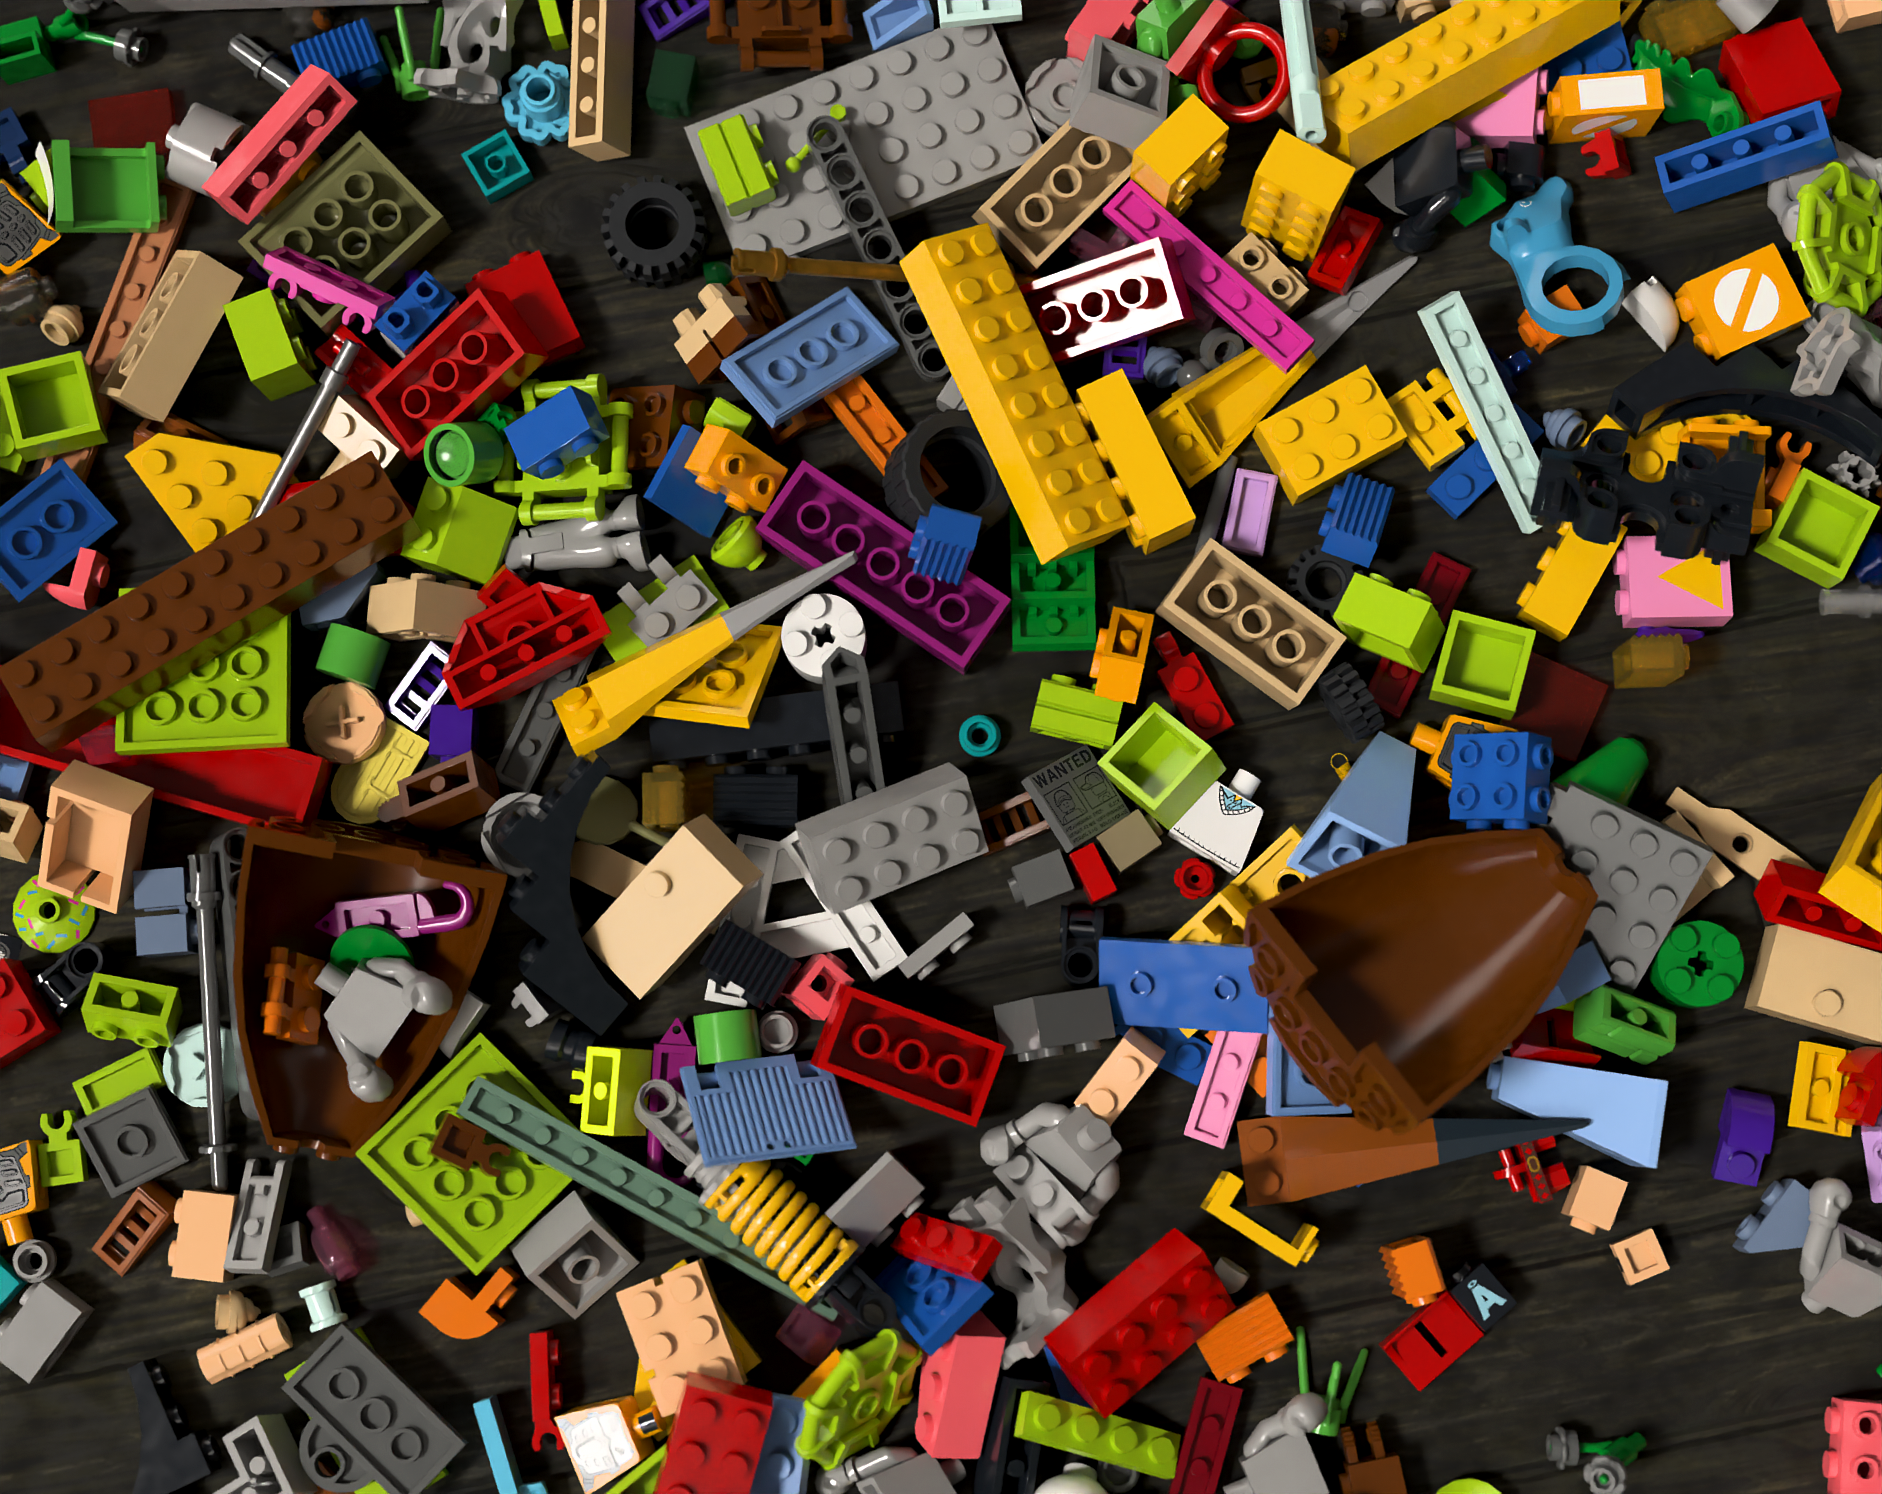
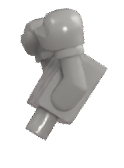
(1783, 190)
(370, 1011)
(1072, 1147)
(1837, 1262)
(1279, 1454)
(892, 1472)

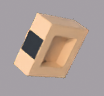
(1639, 1256)

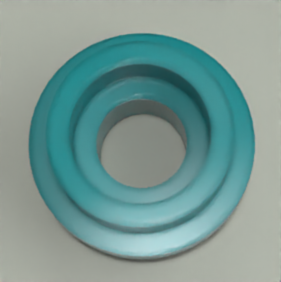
(984, 723)

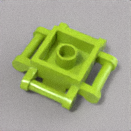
(584, 476)

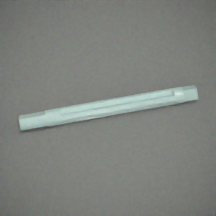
(1303, 71)

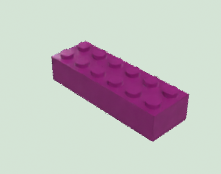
(823, 520)

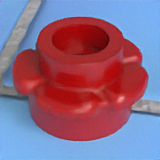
(1192, 867)

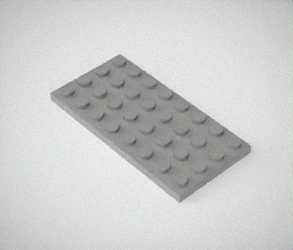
(920, 119)

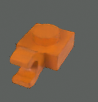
(1780, 479)

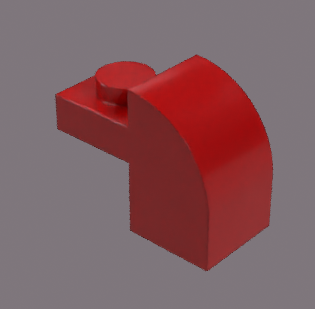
(1862, 1096)

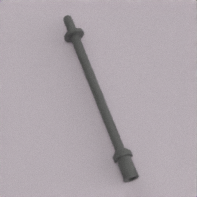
(204, 899)

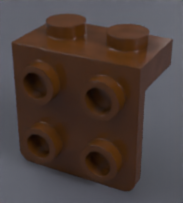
(657, 420)

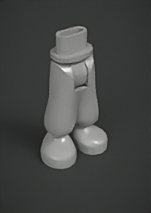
(583, 543)

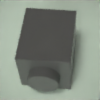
(1040, 880)

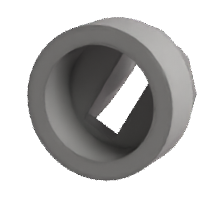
(1231, 1275)

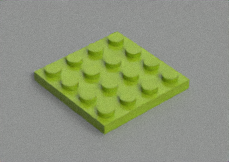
(222, 705)
(464, 1209)

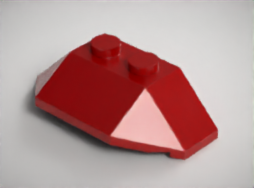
(522, 643)

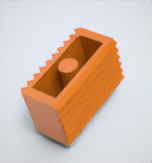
(1413, 1270)
(1244, 1337)

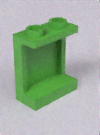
(107, 189)

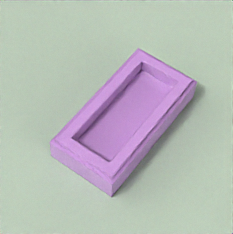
(1249, 512)

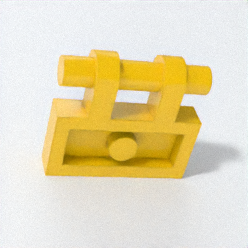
(1426, 428)

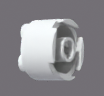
(815, 616)

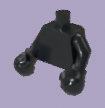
(1431, 180)

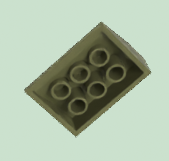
(353, 218)

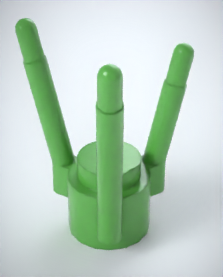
(405, 77)
(1336, 1411)

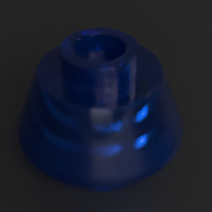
(1869, 559)

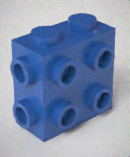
(1500, 780)

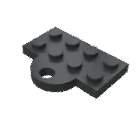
(368, 1420)

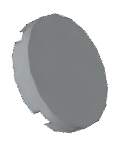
(1050, 108)

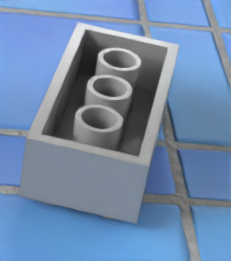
(892, 837)

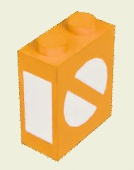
(1599, 101)
(1741, 304)

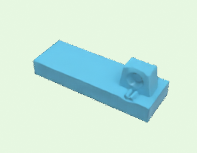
(501, 1451)

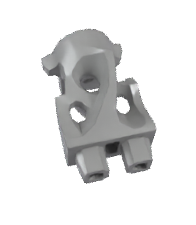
(464, 26)
(1836, 344)
(1026, 1245)

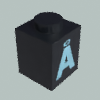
(1479, 1294)

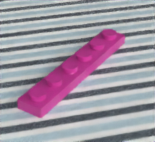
(1212, 279)

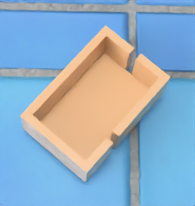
(94, 826)
(680, 1331)

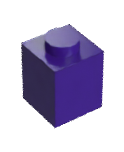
(453, 731)

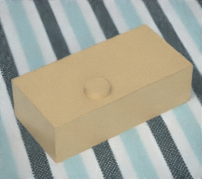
(1054, 194)
(170, 334)
(1250, 624)
(672, 905)
(1818, 984)

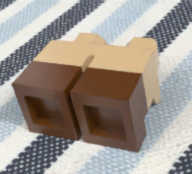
(715, 334)

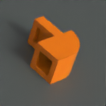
(467, 1315)

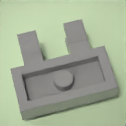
(673, 610)

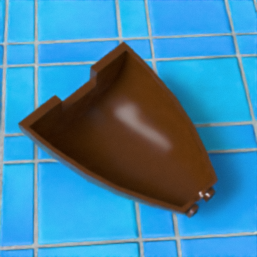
(286, 887)
(1416, 965)

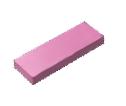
(1222, 1087)

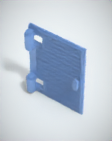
(761, 1105)

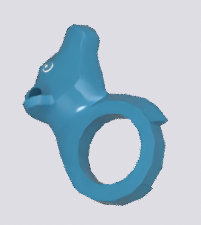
(1538, 244)

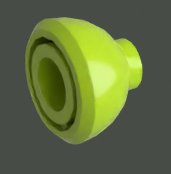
(739, 545)

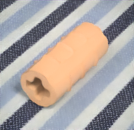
(244, 1348)

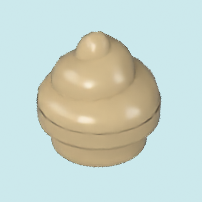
(63, 324)
(234, 1311)

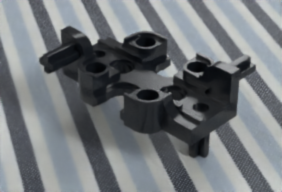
(1690, 509)

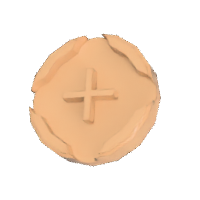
(344, 723)

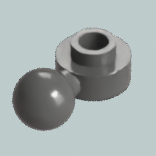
(1231, 347)

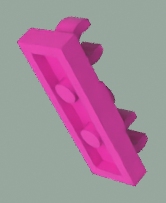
(327, 286)

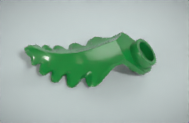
(1689, 93)

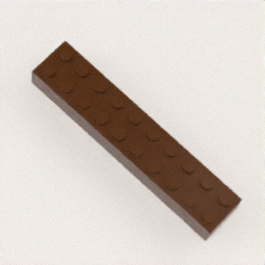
(208, 603)

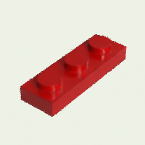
(947, 1246)

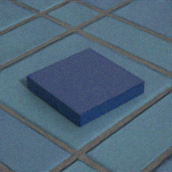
(678, 494)

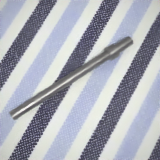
(333, 381)

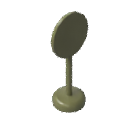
(612, 816)

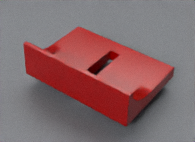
(1566, 1050)
(1412, 1351)

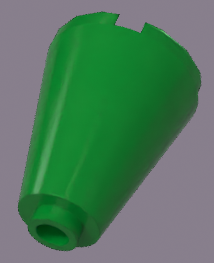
(1611, 770)

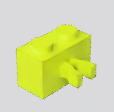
(611, 1089)

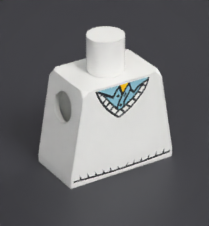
(1222, 823)

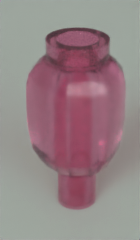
(334, 1245)

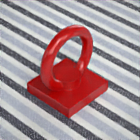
(1212, 45)

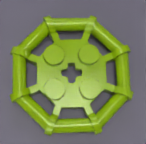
(1843, 238)
(858, 1399)

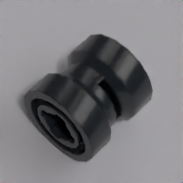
(570, 1044)

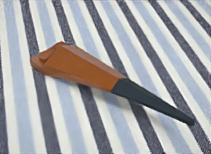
(1319, 1155)

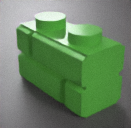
(1624, 1025)

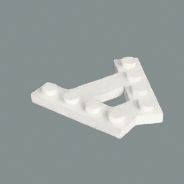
(803, 936)

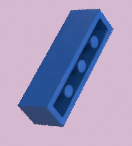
(1746, 157)

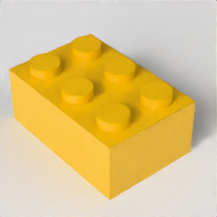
(1181, 156)
(1329, 435)

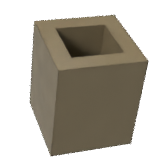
(1130, 840)

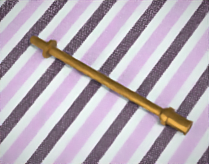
(776, 265)

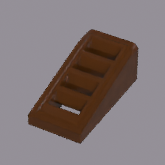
(1022, 833)

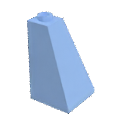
(1364, 812)
(1621, 1108)

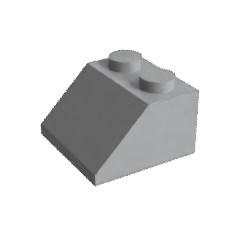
(1120, 93)
(876, 1201)
(573, 1255)

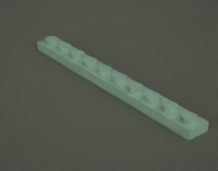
(617, 1180)

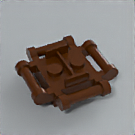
(779, 27)

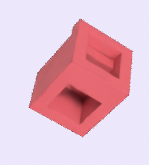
(818, 1003)

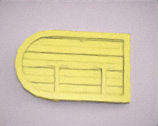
(366, 784)

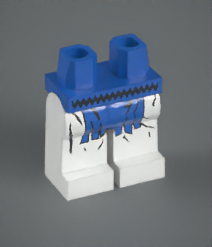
(416, 314)

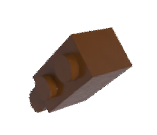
(442, 796)
(1372, 1473)

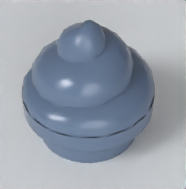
(1162, 366)
(1564, 427)

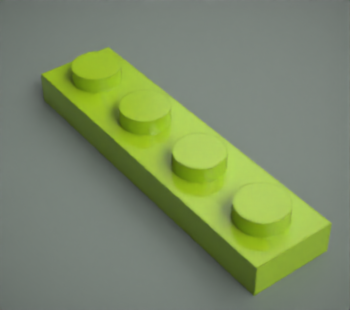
(1090, 1435)

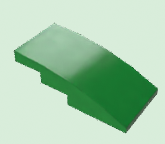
(1050, 601)

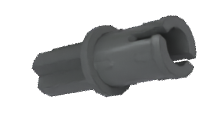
(262, 62)

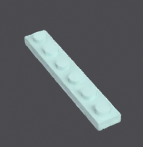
(1484, 402)

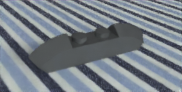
(851, 725)

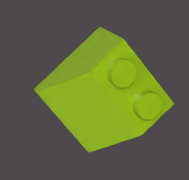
(461, 532)

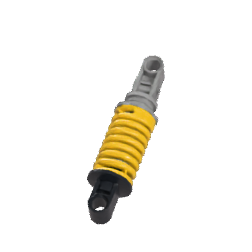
(770, 1219)

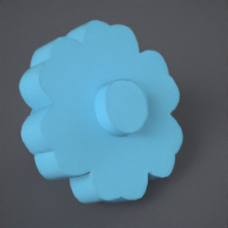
(539, 102)

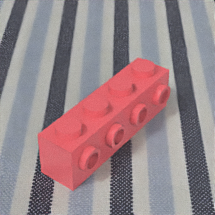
(279, 144)
(1854, 1446)

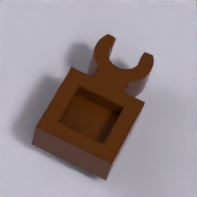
(461, 1144)

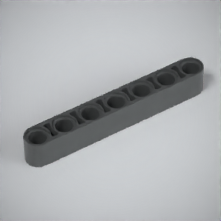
(865, 233)
(227, 872)

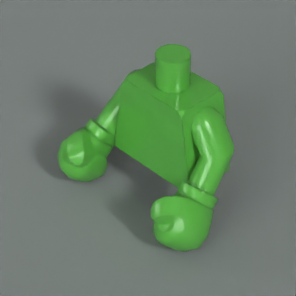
(1162, 30)

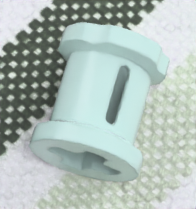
(323, 1305)

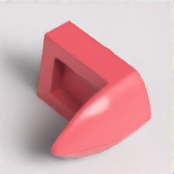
(89, 575)

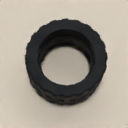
(903, 480)

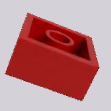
(1092, 874)

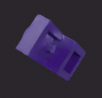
(1745, 1136)

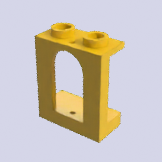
(1218, 1203)

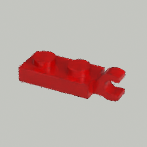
(1191, 690)
(546, 1394)

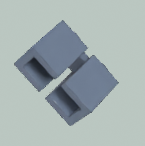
(164, 933)

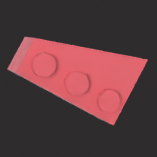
(1107, 19)
(959, 1390)

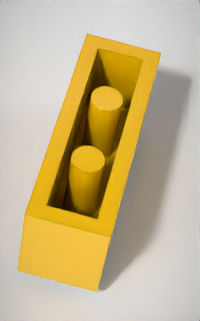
(1565, 582)

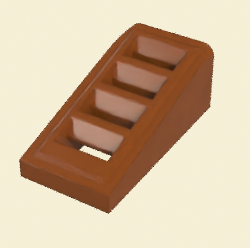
(155, 1207)

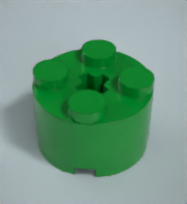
(1720, 965)

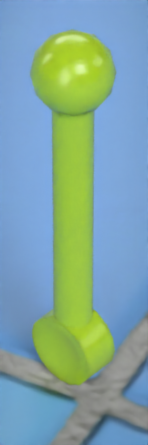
(793, 164)

